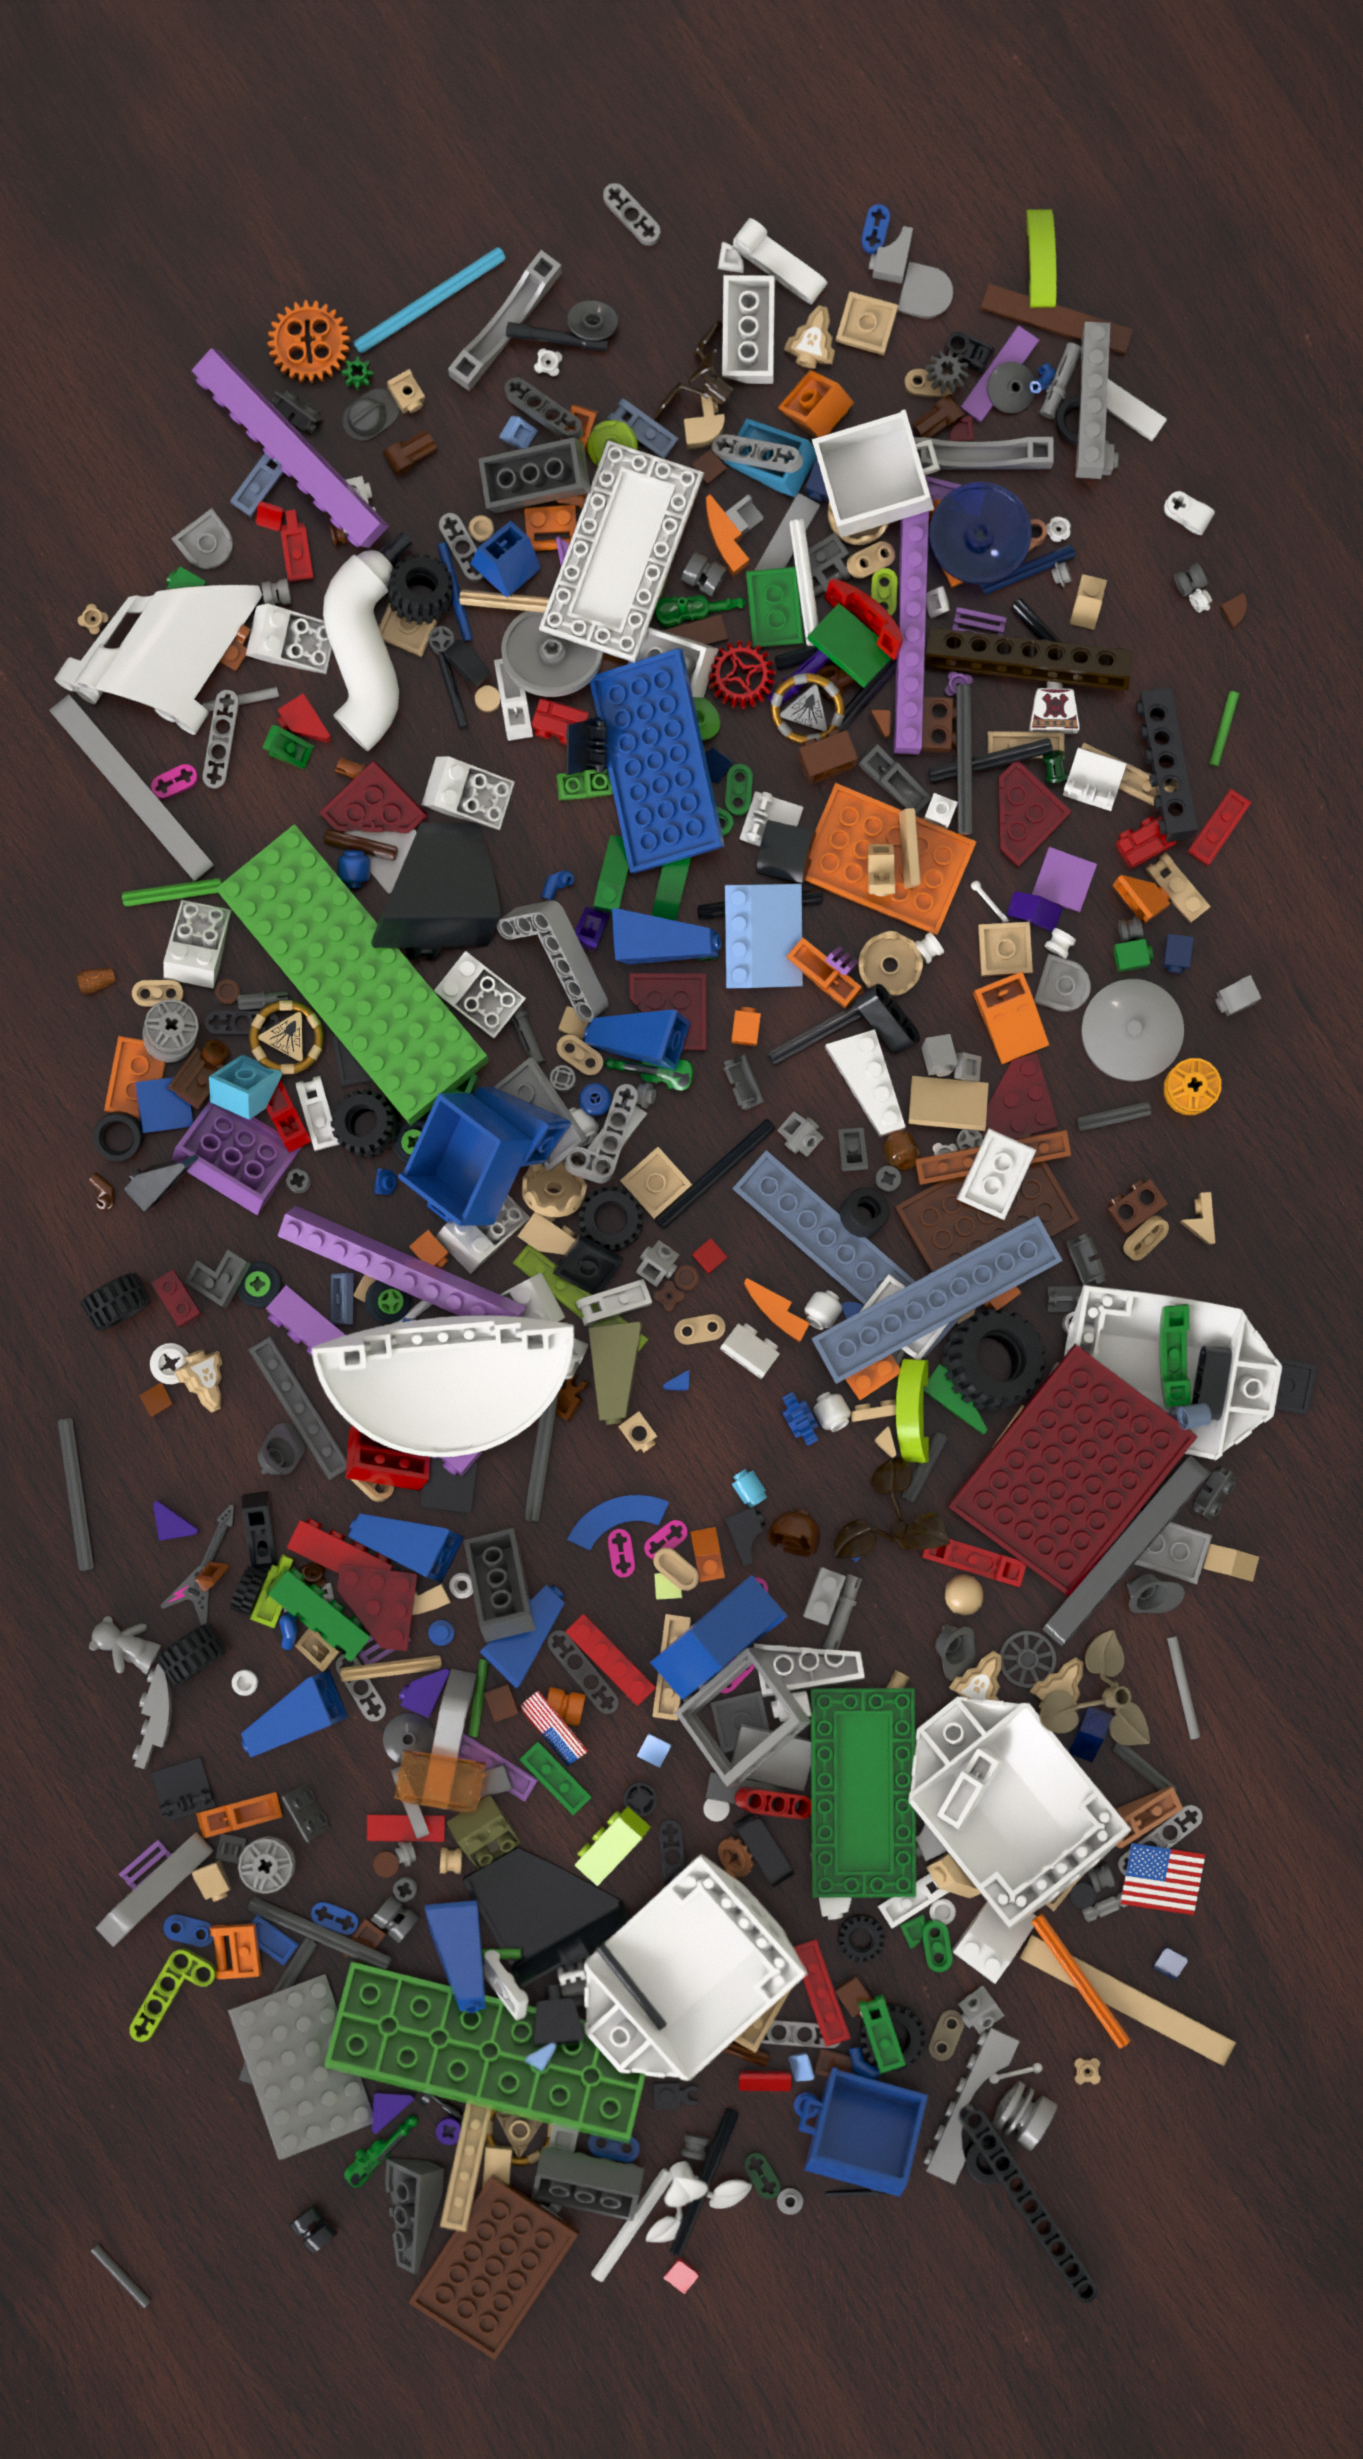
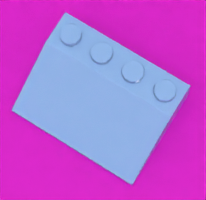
(760, 932)

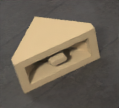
(1230, 1562)
(317, 1649)

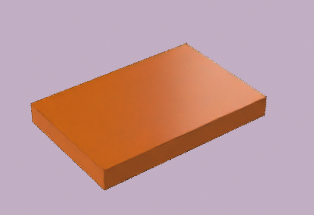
(130, 1065)

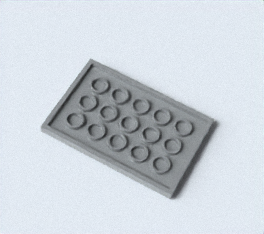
(285, 2054)

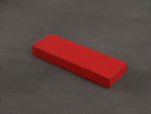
(1219, 827)
(399, 1828)

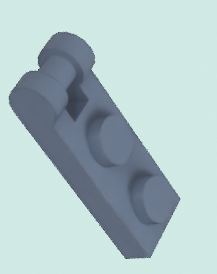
(648, 432)
(257, 486)

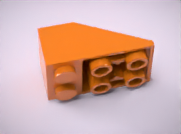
(1011, 1017)

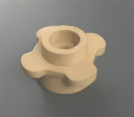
(93, 626)
(1081, 2065)

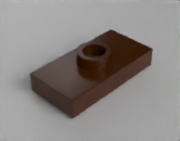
(828, 2059)

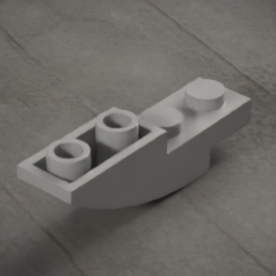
(158, 1705)

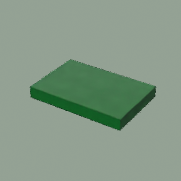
(774, 607)
(849, 645)

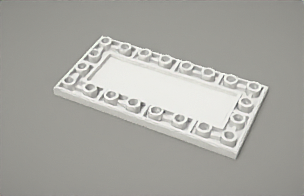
(621, 551)

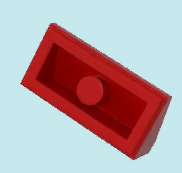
(764, 2080)

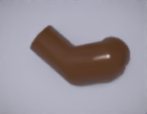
(105, 1191)

